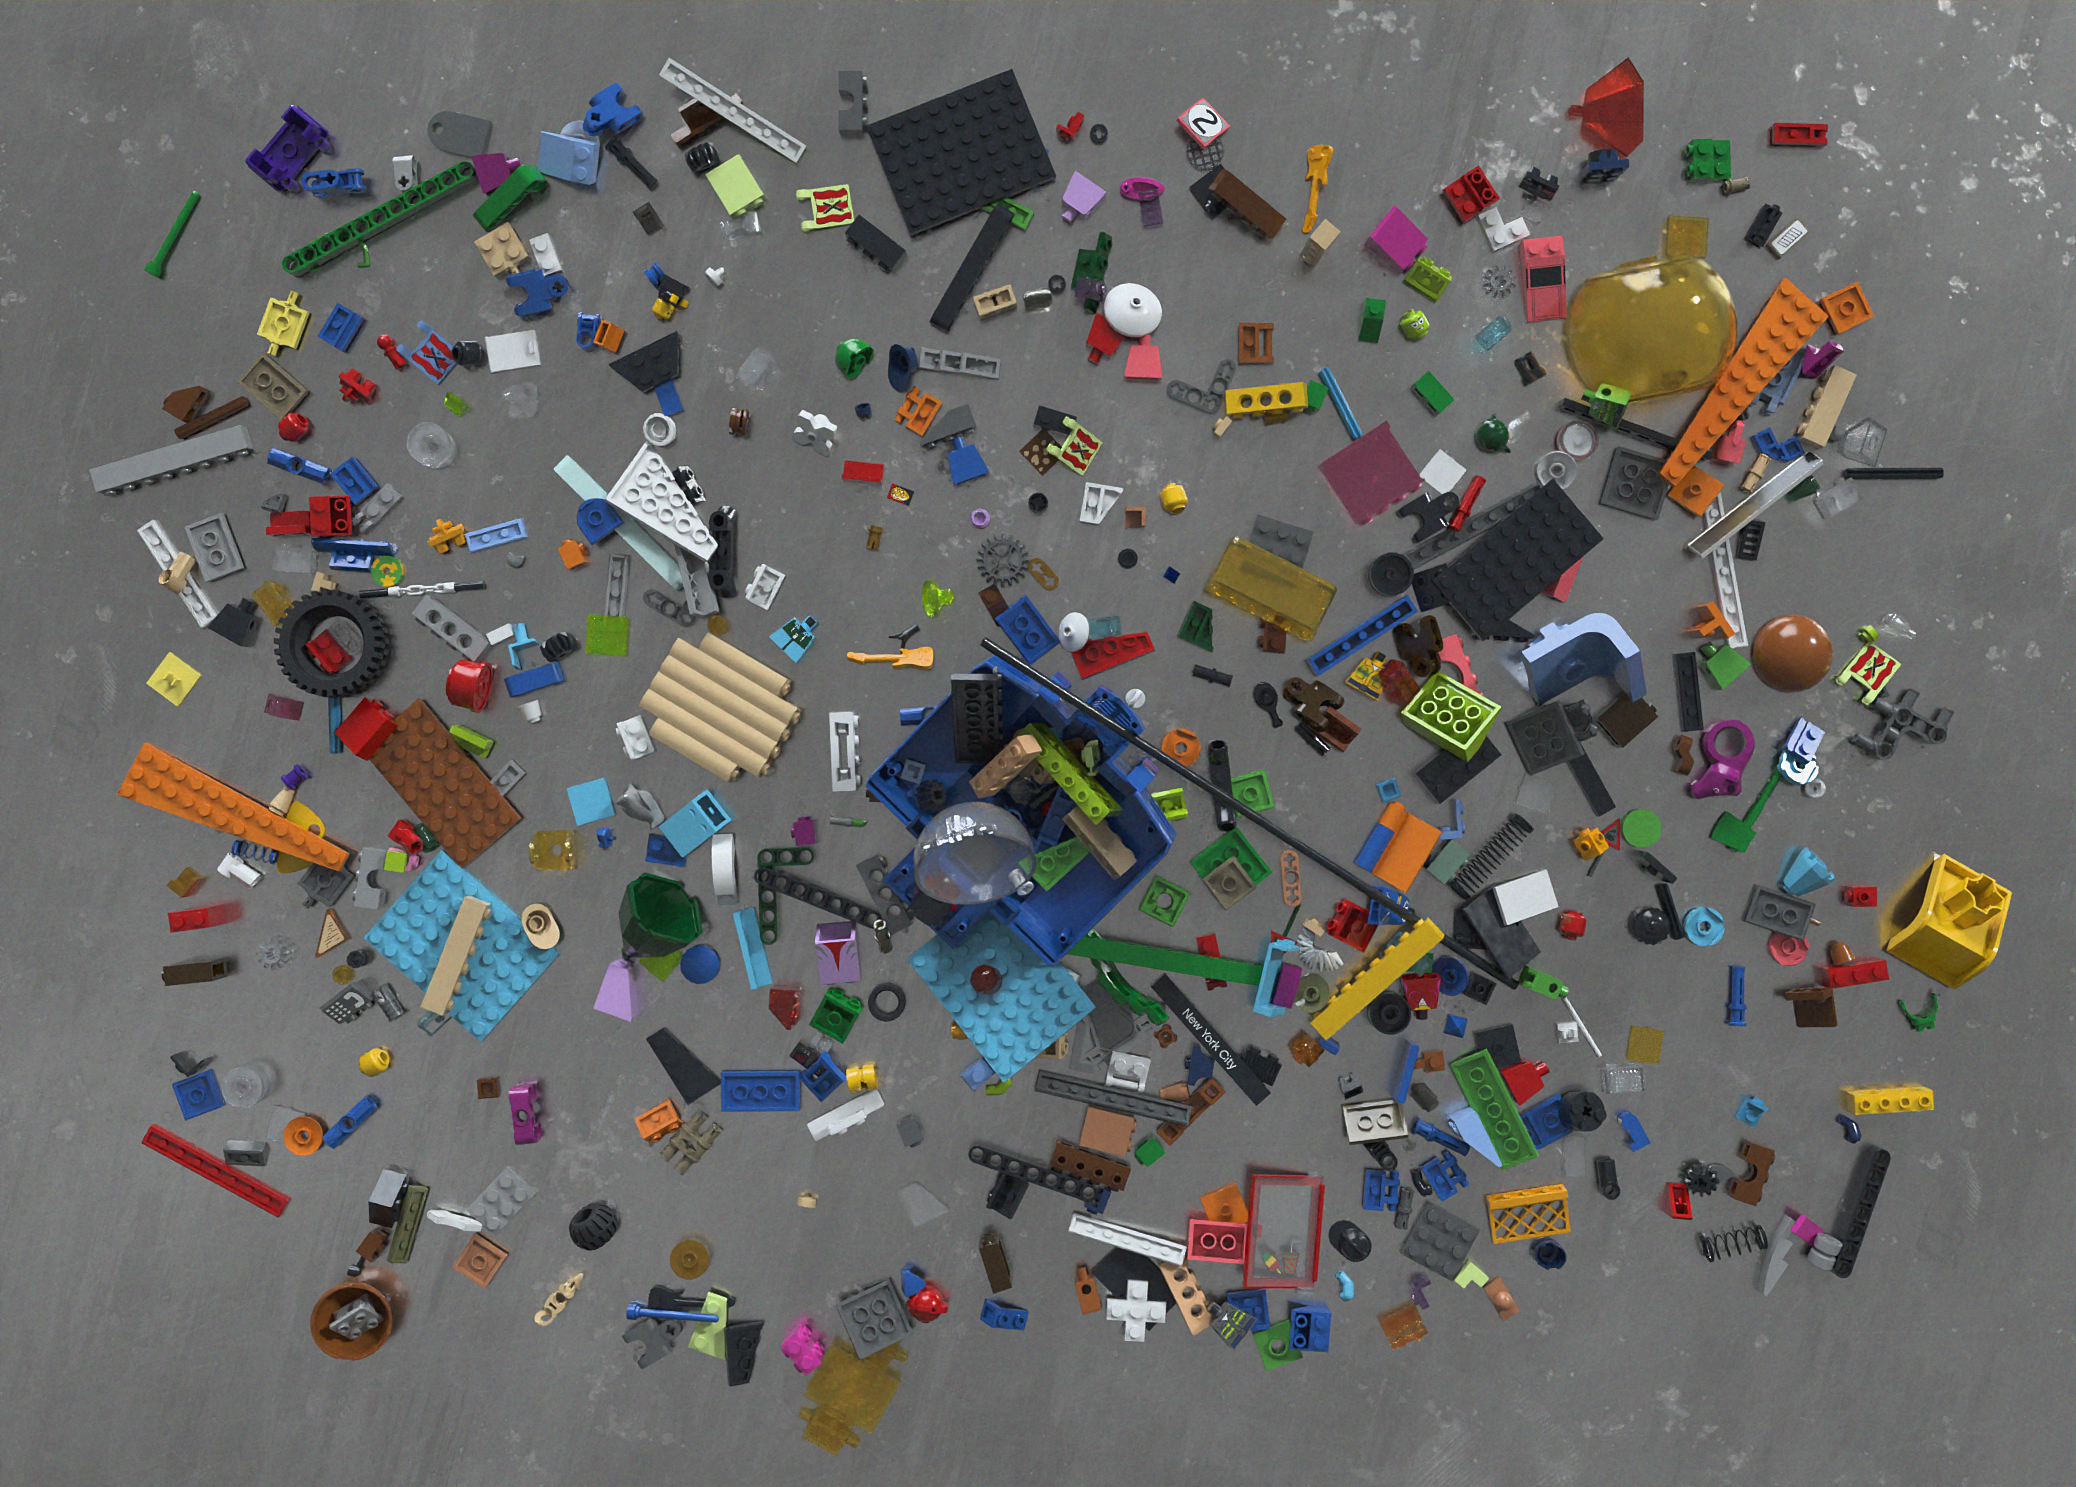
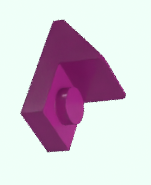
(1818, 360)

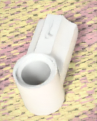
(234, 868)

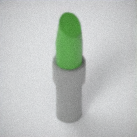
(847, 821)

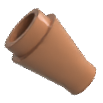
(1177, 1092)

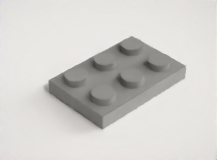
(214, 547)
(501, 1201)

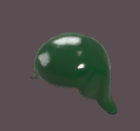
(1493, 435)

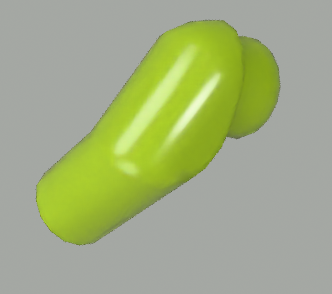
(998, 1089)

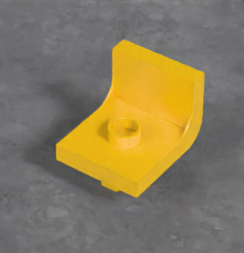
(1956, 925)

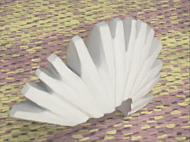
(1317, 955)

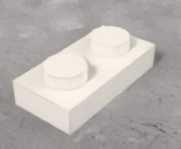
(545, 255)

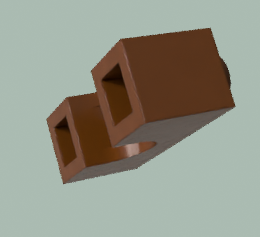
(1750, 1189)

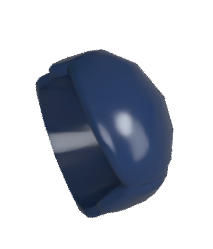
(1550, 1254)

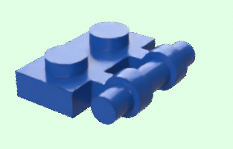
(1440, 1180)
(1374, 1190)

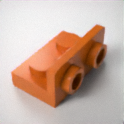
(658, 1122)

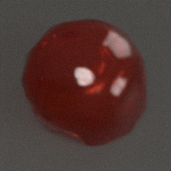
(986, 979)

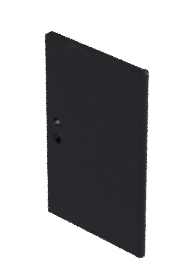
(1508, 944)
(1126, 1265)

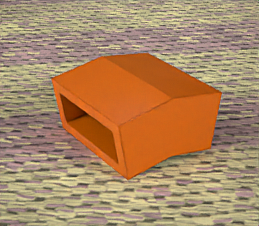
(608, 336)

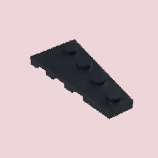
(683, 1069)

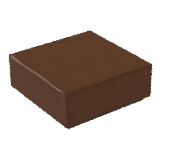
(488, 1088)

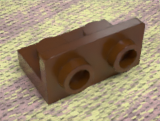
(1273, 638)

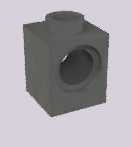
(910, 1131)

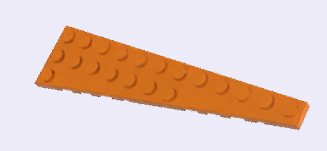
(1772, 341)
(187, 793)

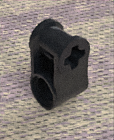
(1379, 1151)

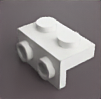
(764, 587)

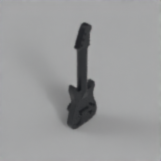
(664, 1299)

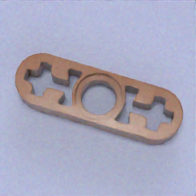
(1286, 893)

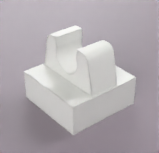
(1567, 1032)

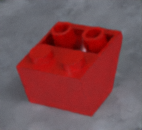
(330, 516)

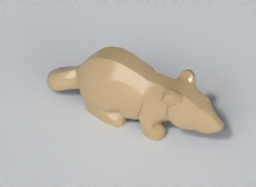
(558, 1301)

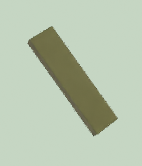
(407, 1224)

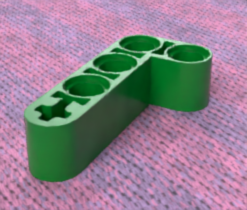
(509, 195)

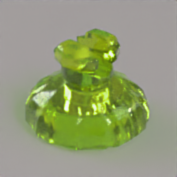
(934, 597)

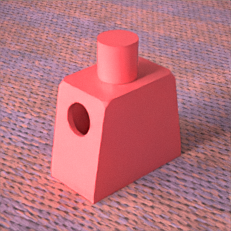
(1143, 361)

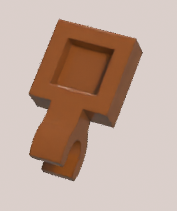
(1431, 1061)

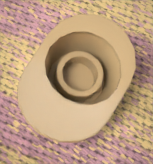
(540, 926)

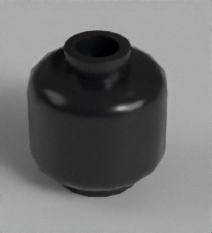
(467, 353)

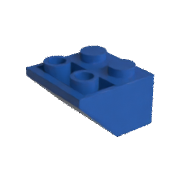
(1310, 1329)

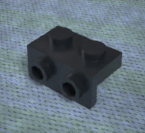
(1007, 1195)

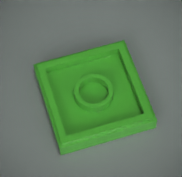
(1253, 791)

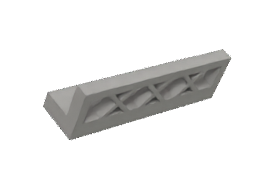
(698, 578)

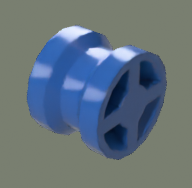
(654, 274)

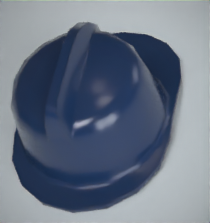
(901, 365)

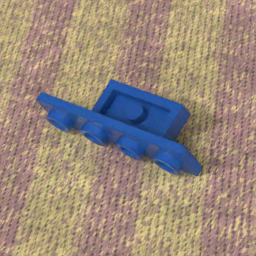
(350, 554)

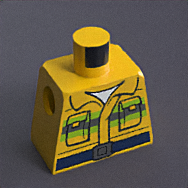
(1365, 676)

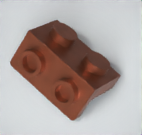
(1339, 731)

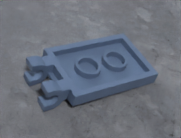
(1780, 386)

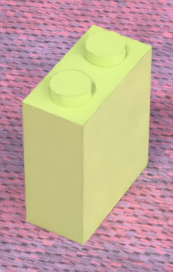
(736, 187)

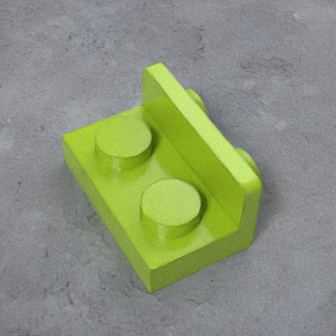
(1428, 277)
(471, 740)

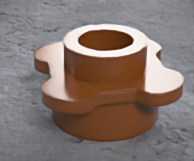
(1164, 1042)

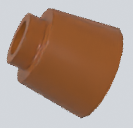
(1841, 953)

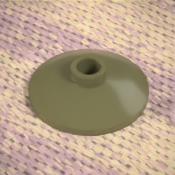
(1307, 987)

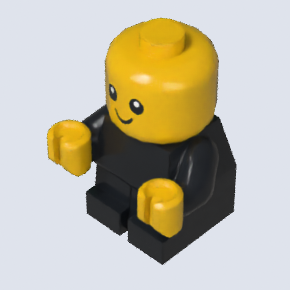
(669, 295)

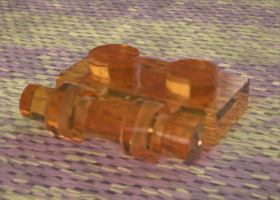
(1401, 1321)

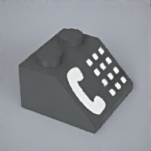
(348, 1002)

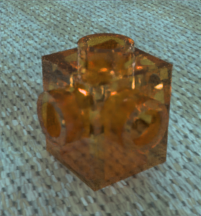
(1306, 1050)

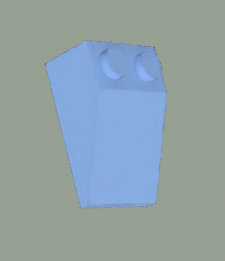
(568, 157)
(1470, 1128)

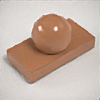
(1501, 1298)

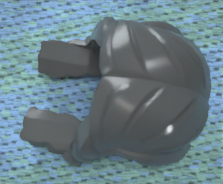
(1581, 720)

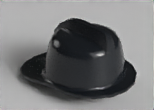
(1350, 1241)

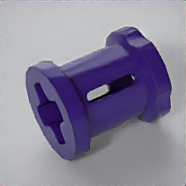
(294, 777)

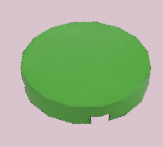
(1641, 828)

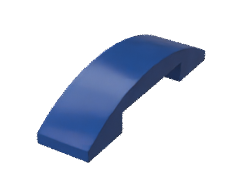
(1053, 822)

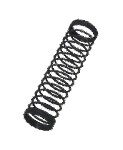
(1522, 823)

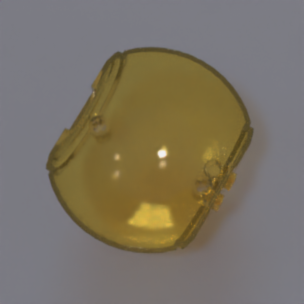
(1653, 327)

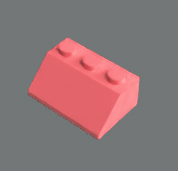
(1216, 1241)

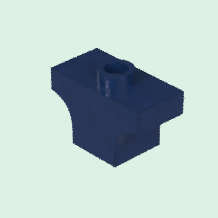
(1198, 1065)

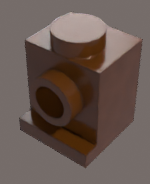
(372, 1245)

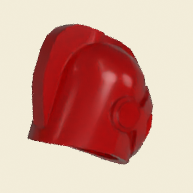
(927, 1304)

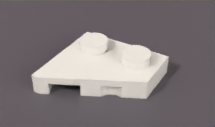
(1098, 501)

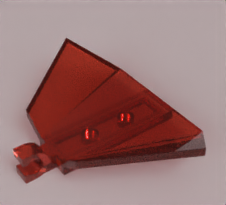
(1615, 108)

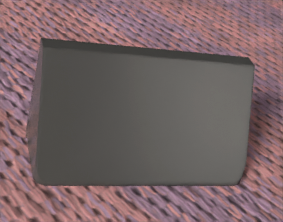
(245, 1153)

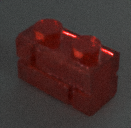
(1398, 682)

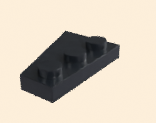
(740, 1351)

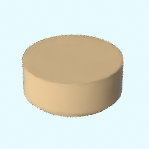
(806, 1202)

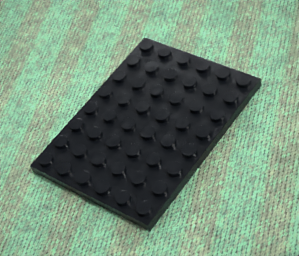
(961, 151)

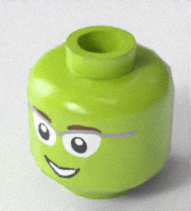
(1414, 324)

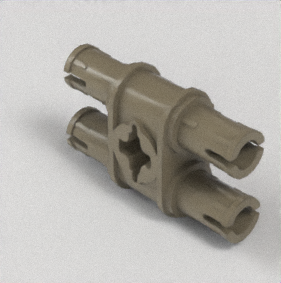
(693, 1152)

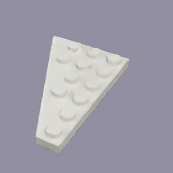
(655, 500)

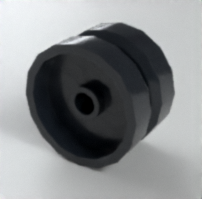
(1378, 574)

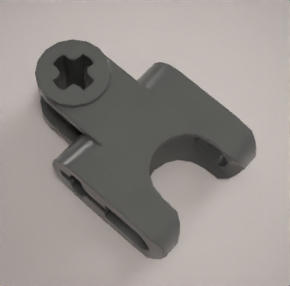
(655, 1337)

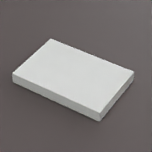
(1525, 897)

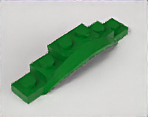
(1123, 993)

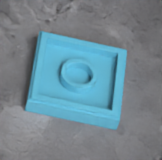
(591, 801)

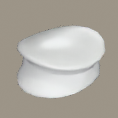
(659, 429)

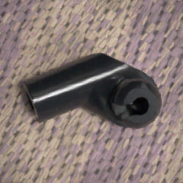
(1419, 1184)

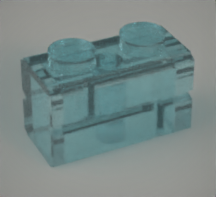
(1494, 332)

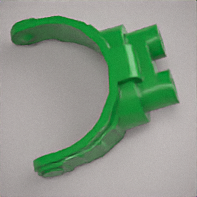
(1923, 1021)

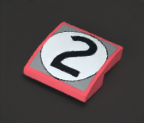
(1203, 123)

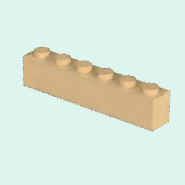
(455, 955)

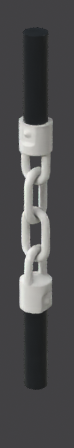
(450, 587)

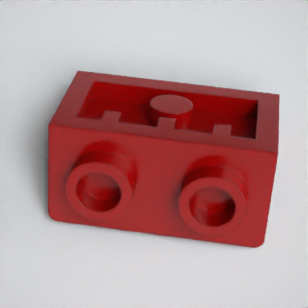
(328, 652)

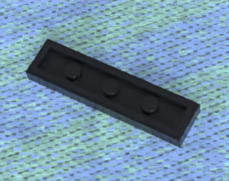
(1688, 691)
(1591, 784)

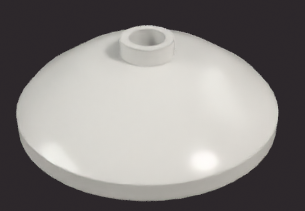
(1128, 317)

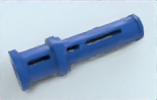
(1737, 1006)
(1431, 1133)

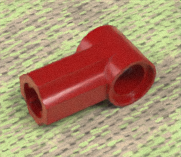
(403, 834)

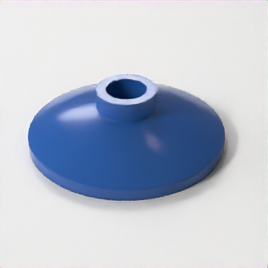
(1450, 985)

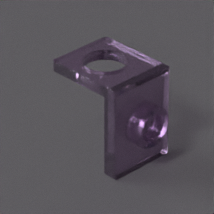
(1150, 208)

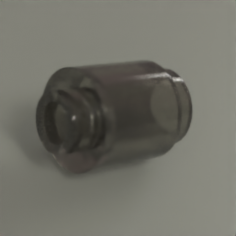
(1037, 298)
(1424, 1097)

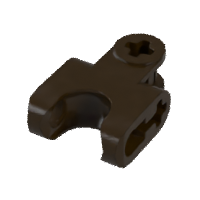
(1421, 648)
(1309, 700)

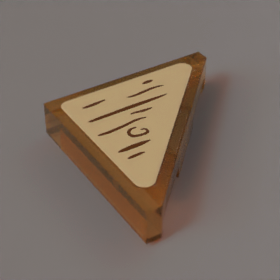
(331, 934)

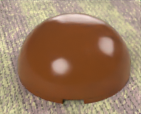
(1792, 653)
(337, 1344)

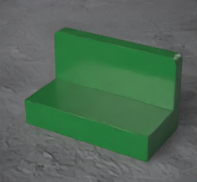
(1432, 393)

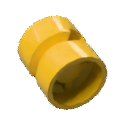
(862, 1078)

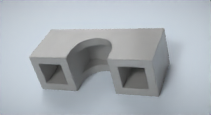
(367, 894)

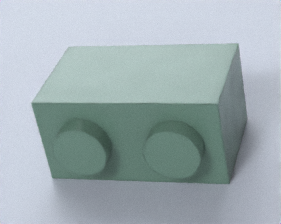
(1447, 861)

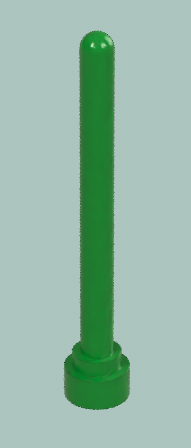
(154, 266)

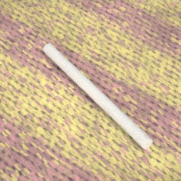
(1582, 1027)

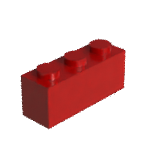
(1854, 973)

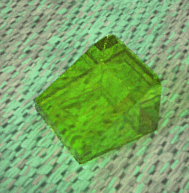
(455, 404)

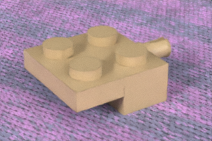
(502, 250)

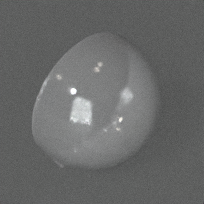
(973, 854)

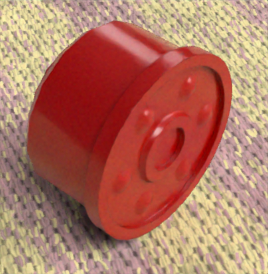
(469, 684)

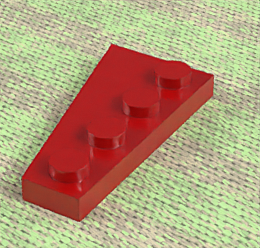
(1110, 652)

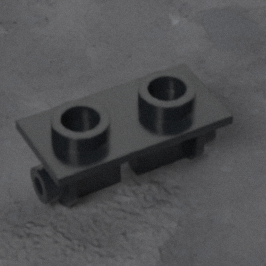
(1764, 224)
(685, 477)

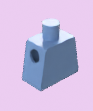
(977, 1073)

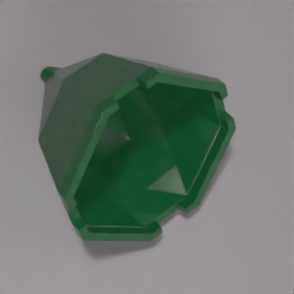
(657, 918)

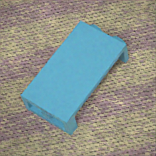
(1269, 977)

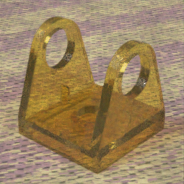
(542, 856)

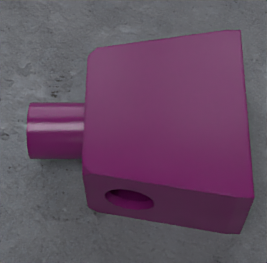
(493, 169)

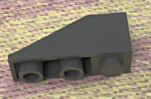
(953, 423)

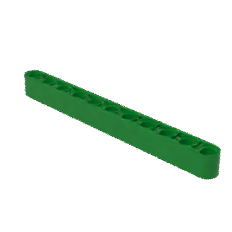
(369, 219)
(1168, 960)

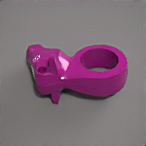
(1725, 772)

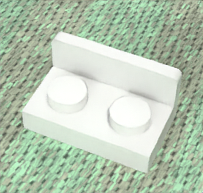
(635, 737)

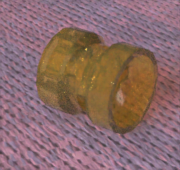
(721, 625)

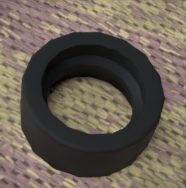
(901, 1002)

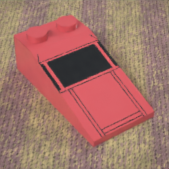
(1543, 278)

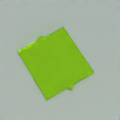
(662, 966)

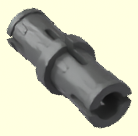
(1404, 1209)

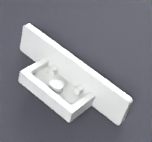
(846, 1115)

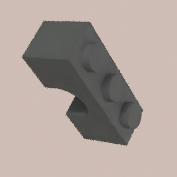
(853, 120)

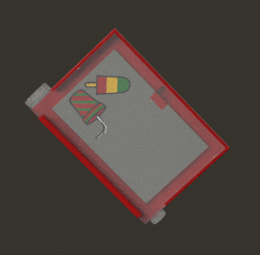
(1284, 1232)

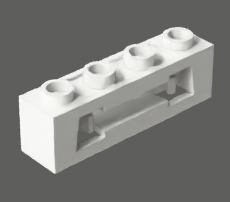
(852, 742)

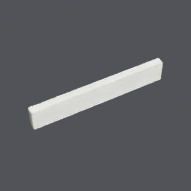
(165, 556)
(1127, 1239)

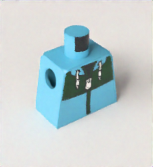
(795, 637)

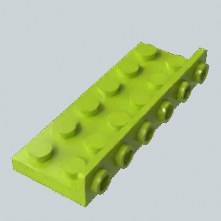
(1072, 774)

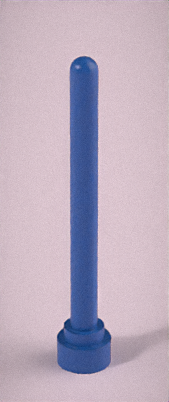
(635, 1311)

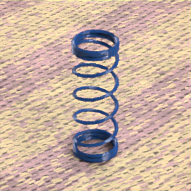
(237, 843)

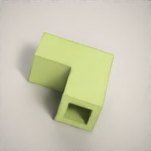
(1468, 1273)

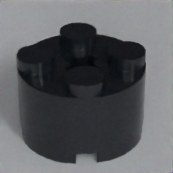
(930, 910)
(1582, 1111)

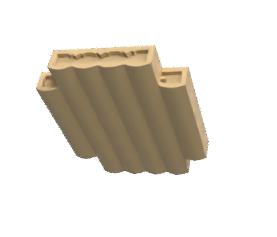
(720, 708)

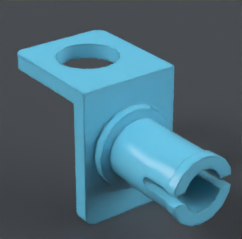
(521, 643)

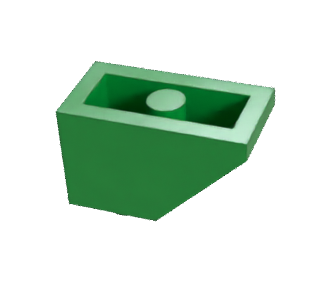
(1371, 320)

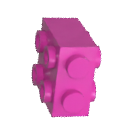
(802, 1349)

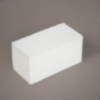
(500, 634)

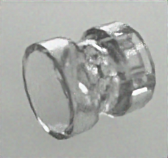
(820, 1043)

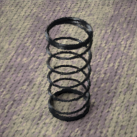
(1710, 1258)

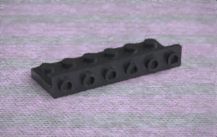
(977, 716)

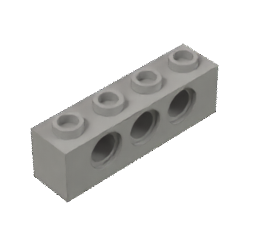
(430, 606)

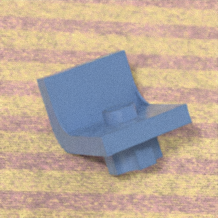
(1579, 651)

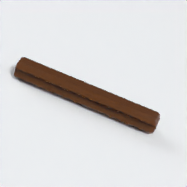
(211, 417)

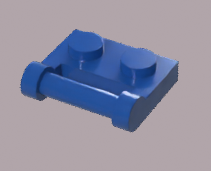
(827, 1081)

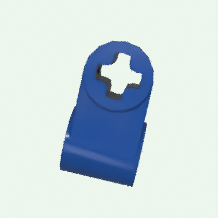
(587, 327)

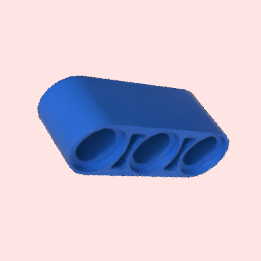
(534, 679)

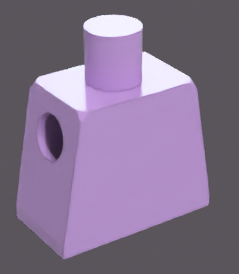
(1081, 197)

